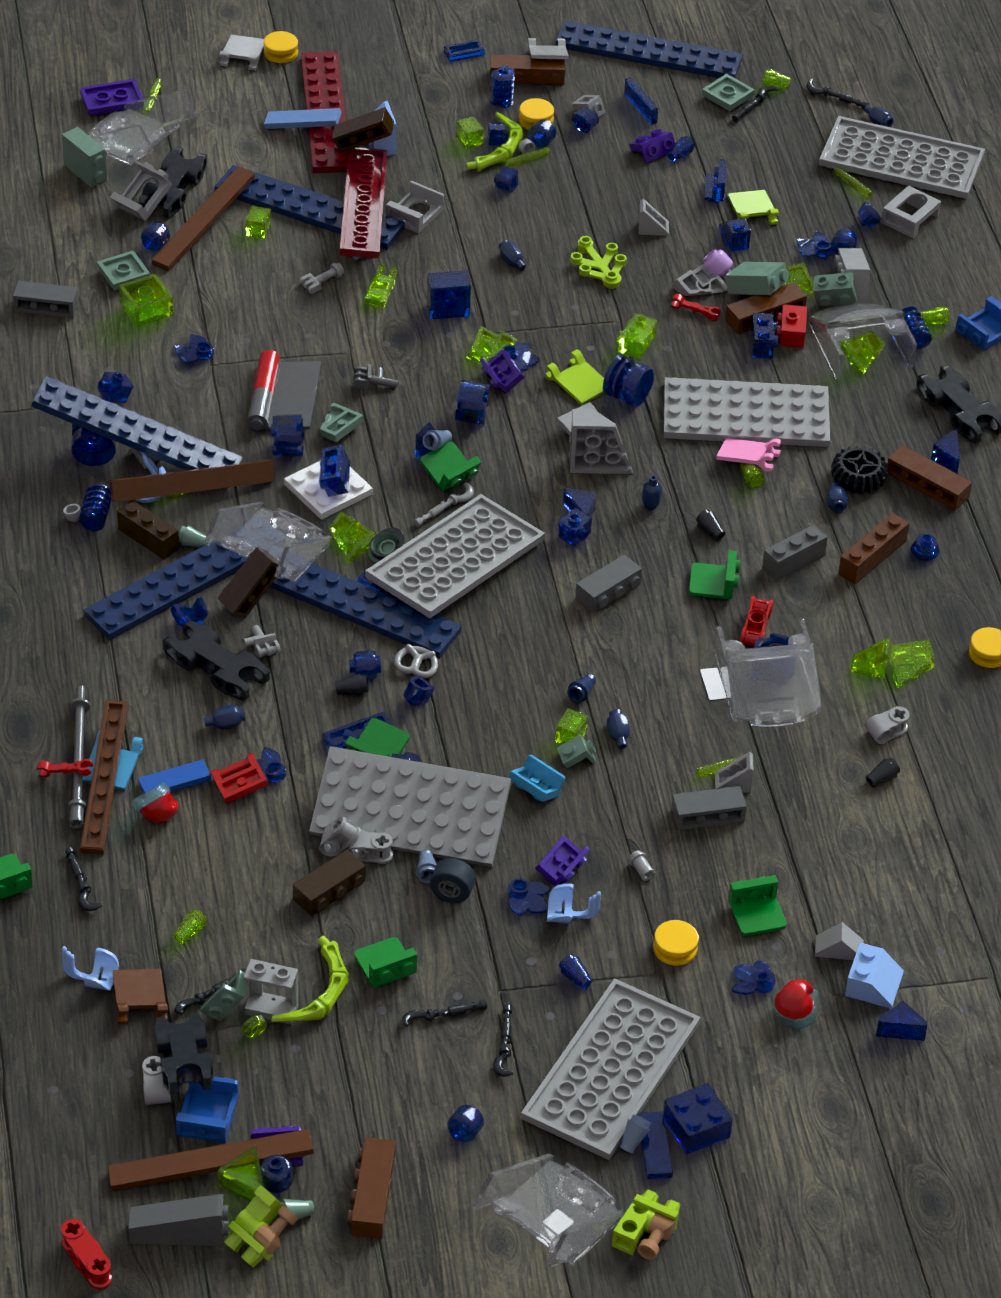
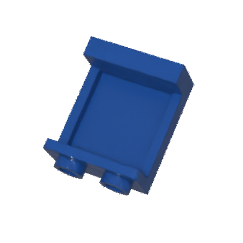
(984, 326)
(208, 1112)

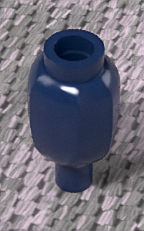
(879, 116)
(512, 254)
(652, 493)
(836, 498)
(226, 717)
(618, 727)

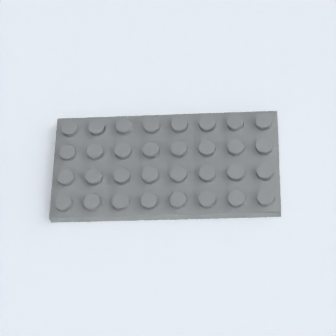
(902, 157)
(746, 411)
(454, 555)
(415, 803)
(610, 1068)

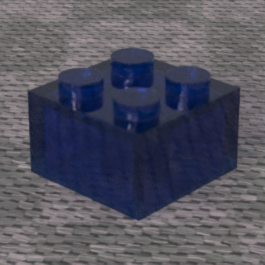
(448, 294)
(697, 1118)

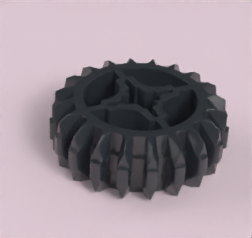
(859, 469)

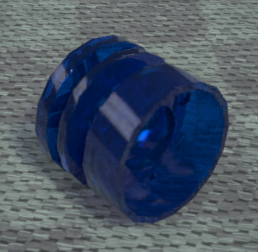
(628, 380)
(91, 447)

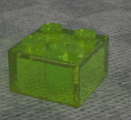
(146, 300)

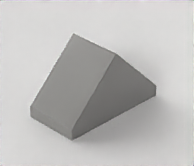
(651, 221)
(736, 774)
(837, 943)

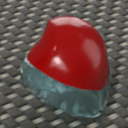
(156, 804)
(796, 1004)

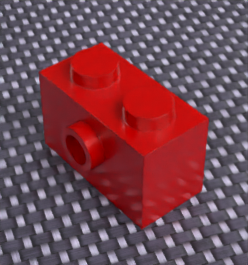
(792, 326)

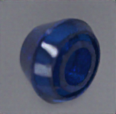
(868, 215)
(925, 547)

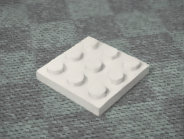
(307, 488)

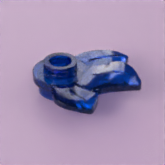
(817, 246)
(196, 350)
(521, 356)
(270, 763)
(527, 896)
(754, 978)

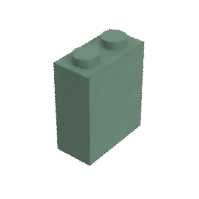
(84, 157)
(757, 278)

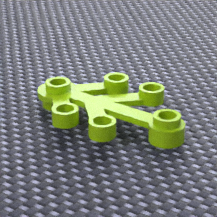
(610, 278)

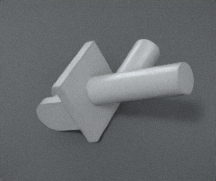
(264, 644)

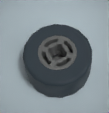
(452, 880)

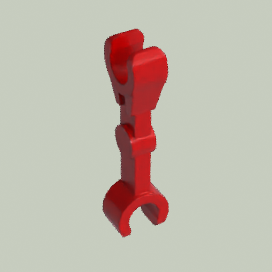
(710, 312)
(78, 767)

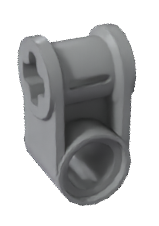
(888, 724)
(338, 837)
(371, 845)
(153, 1084)

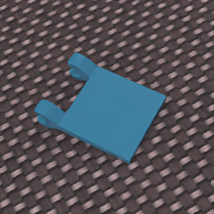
(126, 764)

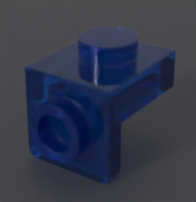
(195, 613)

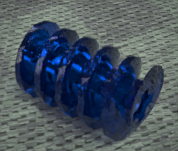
(502, 87)
(917, 327)
(95, 507)

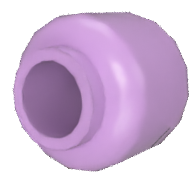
(717, 263)

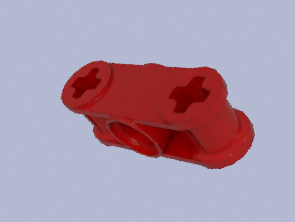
(756, 621)
(86, 1254)

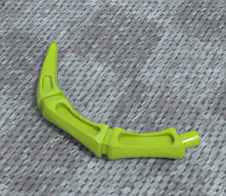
(501, 153)
(337, 982)

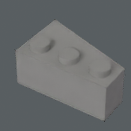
(854, 261)

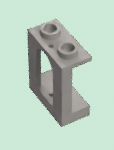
(146, 173)
(418, 194)
(904, 222)
(275, 975)

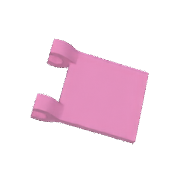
(749, 452)

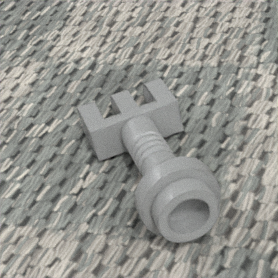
(313, 283)

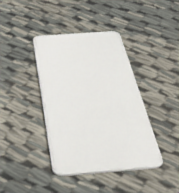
(713, 683)

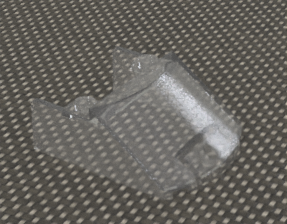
(142, 125)
(832, 326)
(279, 532)
(772, 682)
(553, 1204)

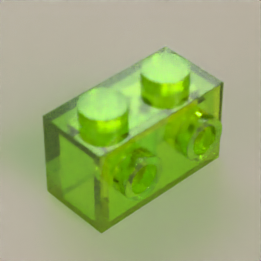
(637, 335)

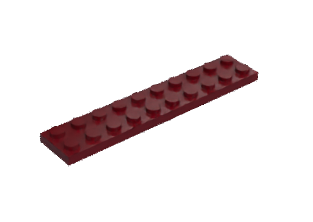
(324, 91)
(363, 203)

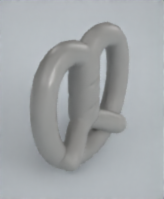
(414, 668)

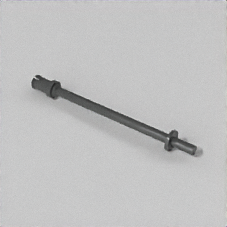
(77, 805)

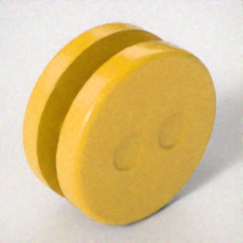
(280, 47)
(535, 110)
(986, 647)
(675, 942)

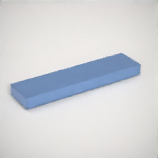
(302, 118)

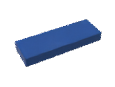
(177, 777)

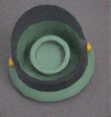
(385, 543)

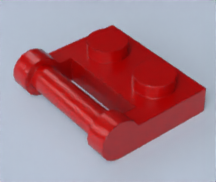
(241, 782)

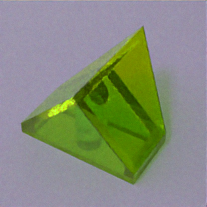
(242, 1174)

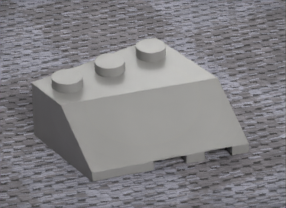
(596, 445)

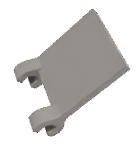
(242, 48)
(547, 52)

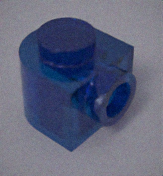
(585, 119)
(497, 133)
(506, 179)
(418, 691)

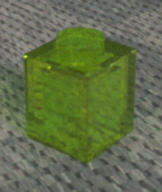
(469, 132)
(258, 222)
(571, 725)

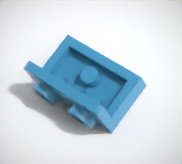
(538, 779)

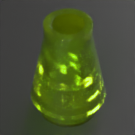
(775, 78)
(936, 315)
(752, 475)
(190, 926)

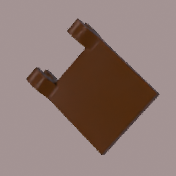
(139, 991)

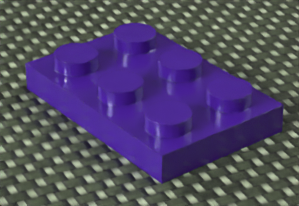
(110, 96)

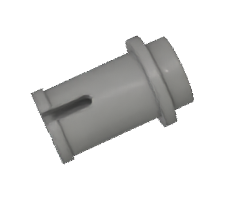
(639, 861)

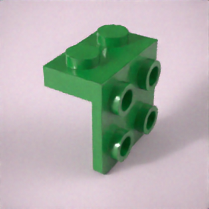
(449, 466)
(714, 579)
(379, 739)
(14, 876)
(756, 905)
(386, 961)

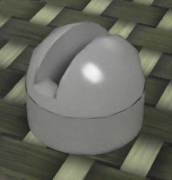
(530, 146)
(72, 512)

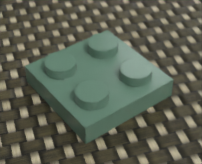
(728, 92)
(122, 269)

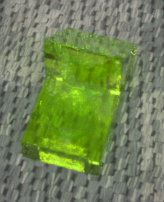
(873, 659)

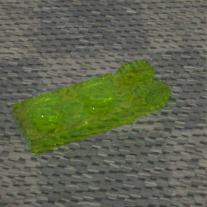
(381, 287)

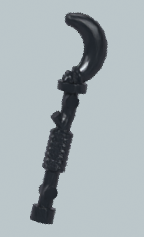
(827, 91)
(760, 97)
(85, 888)
(199, 998)
(451, 1010)
(504, 1052)

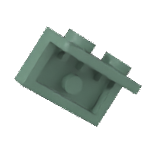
(834, 289)
(226, 997)

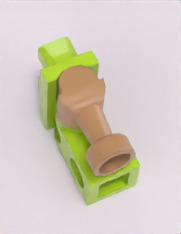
(646, 1216)
(253, 1227)

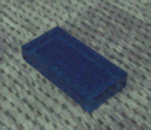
(464, 50)

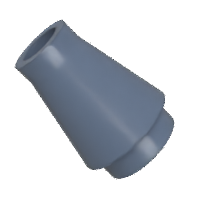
(436, 438)
(425, 866)
(634, 1133)

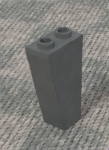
(180, 1222)

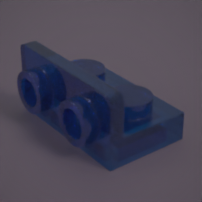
(716, 183)

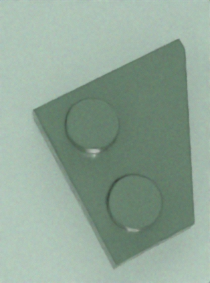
(340, 422)

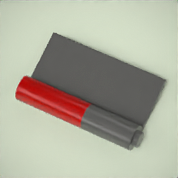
(282, 390)

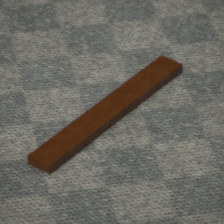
(203, 218)
(191, 480)
(104, 777)
(205, 1160)

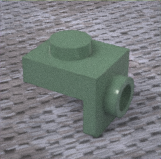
(576, 750)

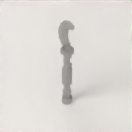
(452, 499)

